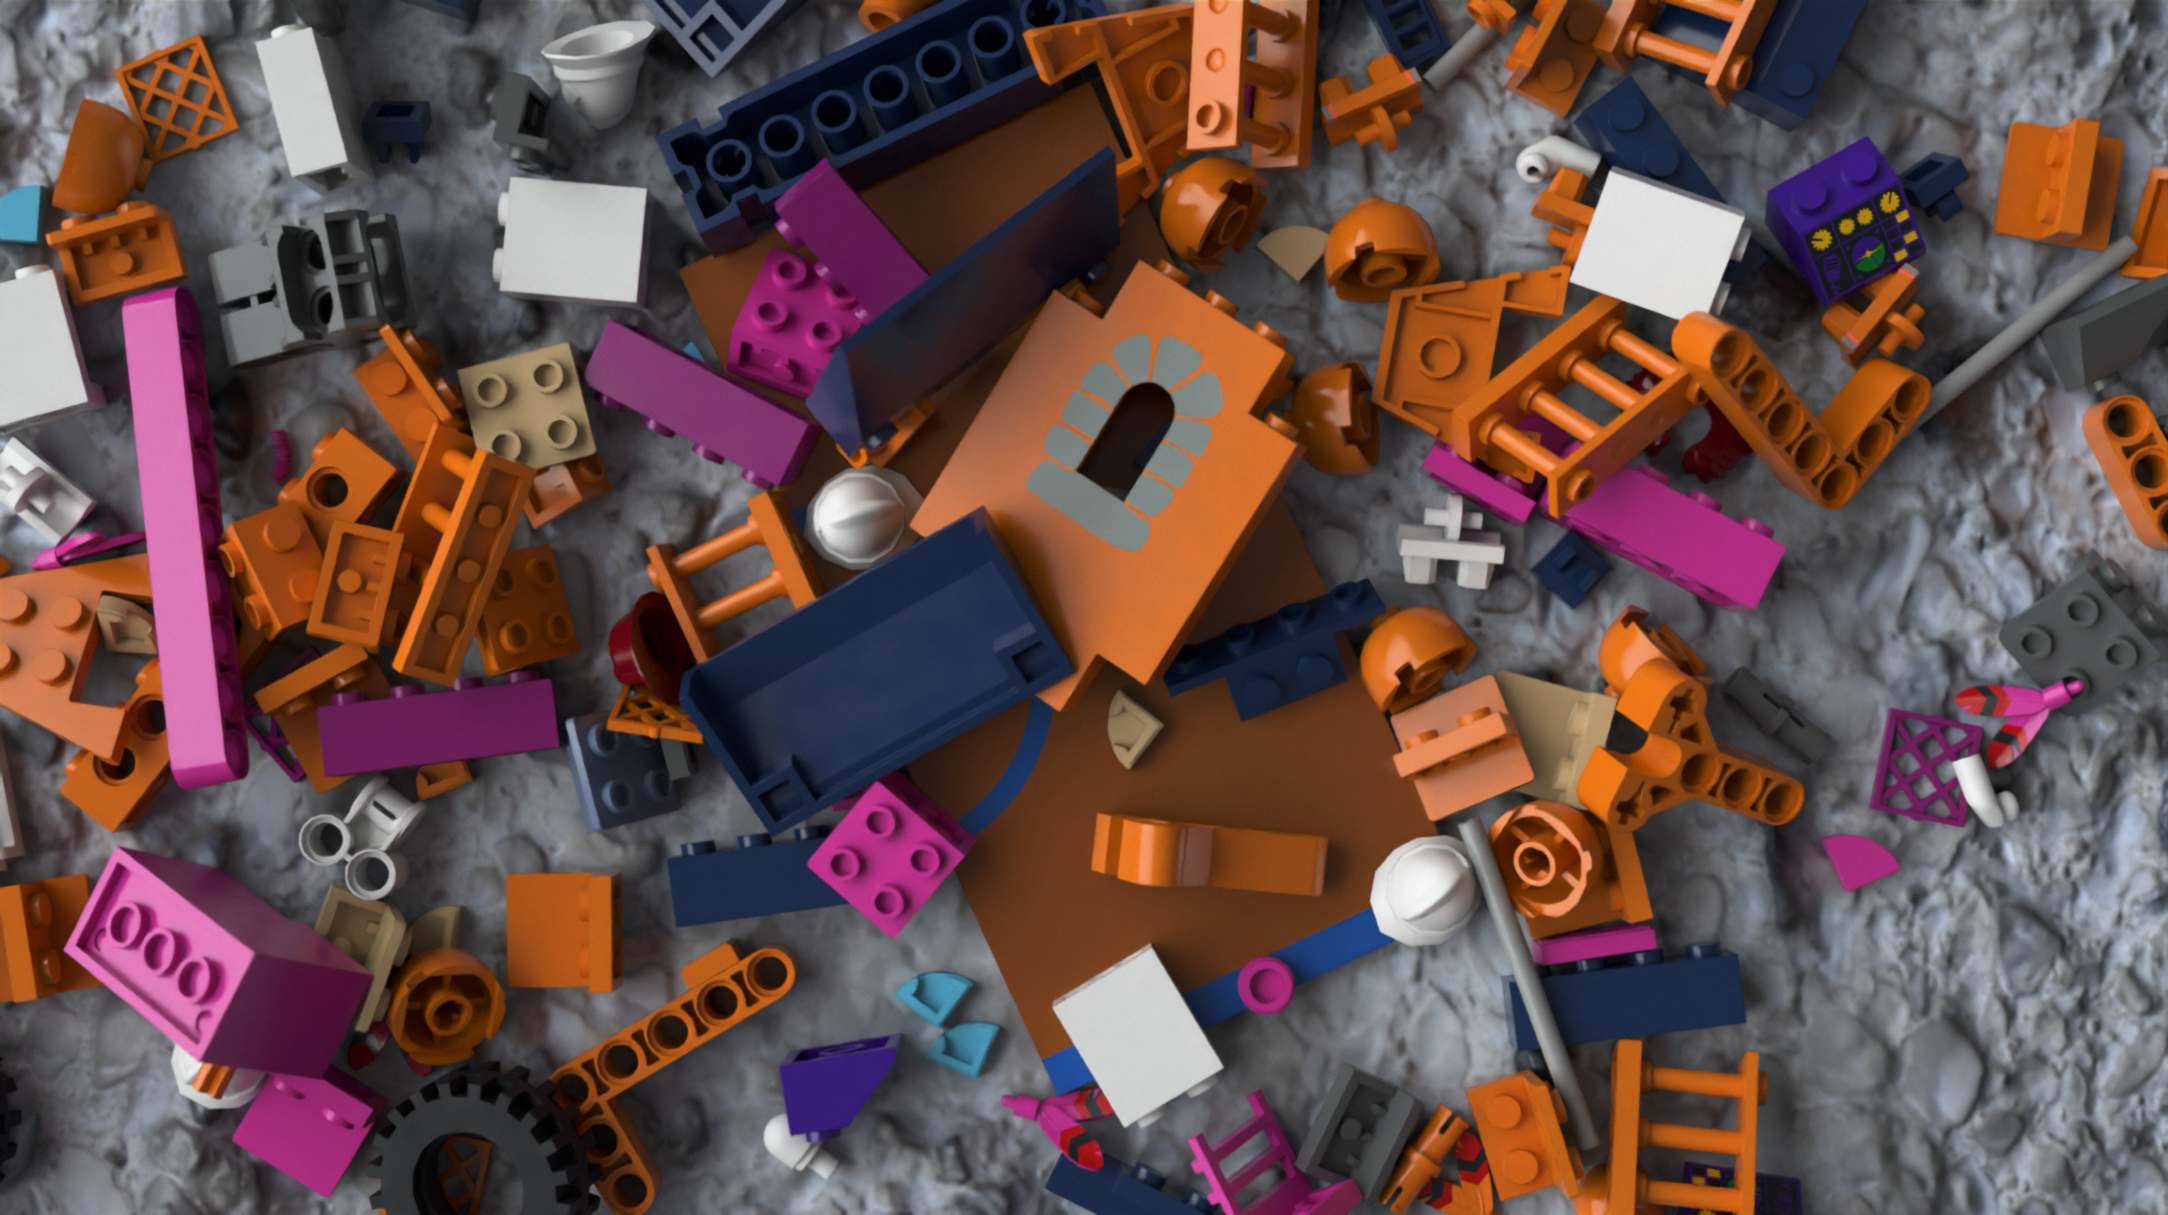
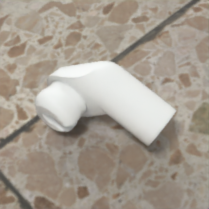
(1551, 154)
(1980, 795)

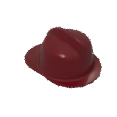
(651, 648)

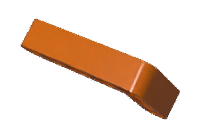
(1810, 456)
(2119, 457)
(653, 1054)

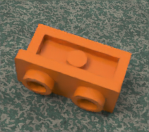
(119, 252)
(275, 565)

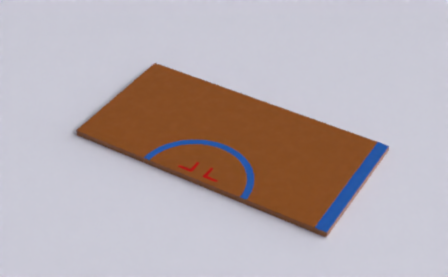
(1040, 775)

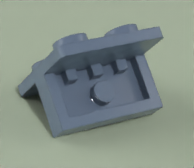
(617, 773)

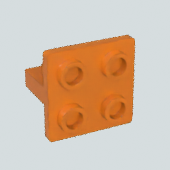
(2059, 185)
(525, 614)
(1461, 748)
(33, 935)

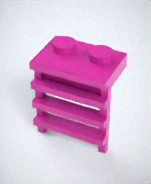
(1289, 1195)

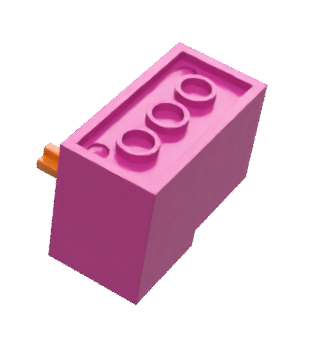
(217, 968)

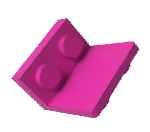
(790, 325)
(1492, 489)
(891, 852)
(311, 1125)

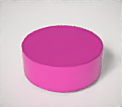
(1266, 985)

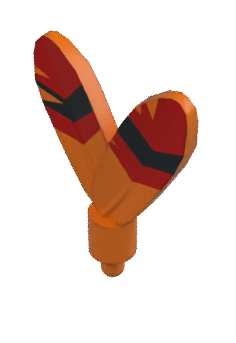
(1475, 1192)

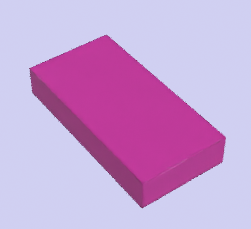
(1594, 943)

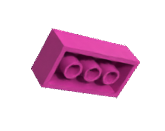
(1674, 535)

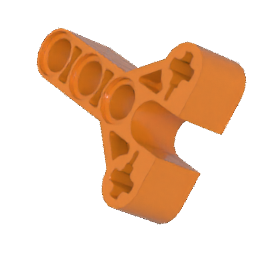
(1680, 760)
(1208, 855)

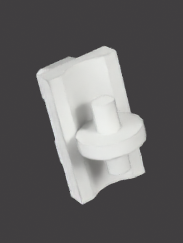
(41, 492)
(1450, 536)

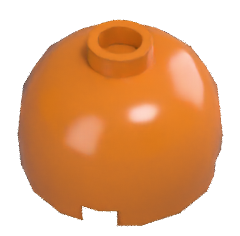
(101, 161)
(1210, 209)
(1378, 250)
(1336, 420)
(1633, 642)
(1411, 654)
(1546, 857)
(444, 1005)

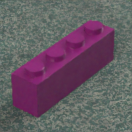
(849, 241)
(700, 404)
(440, 726)

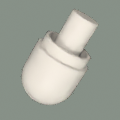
(795, 1150)

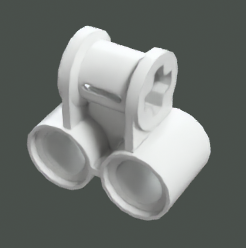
(372, 828)

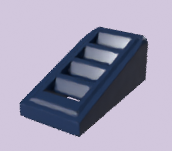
(1391, 38)

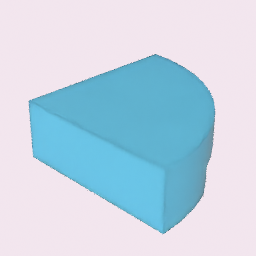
(23, 215)
(934, 994)
(964, 1047)

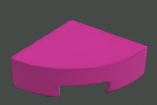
(1858, 860)

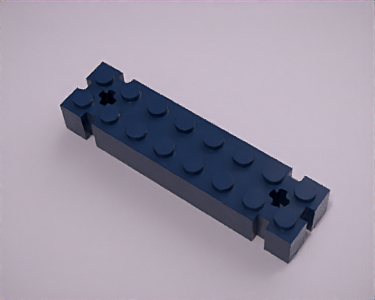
(866, 110)

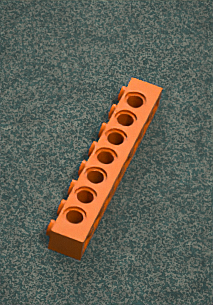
(121, 800)

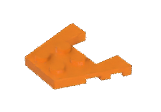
(1148, 78)
(1443, 349)
(49, 644)

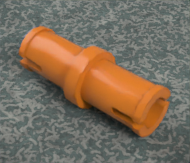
(1422, 1159)

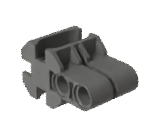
(312, 288)

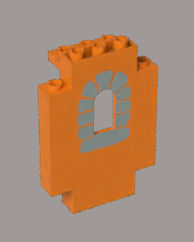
(1141, 570)

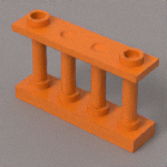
(1627, 36)
(1280, 75)
(1563, 359)
(459, 528)
(792, 577)
(1632, 1132)

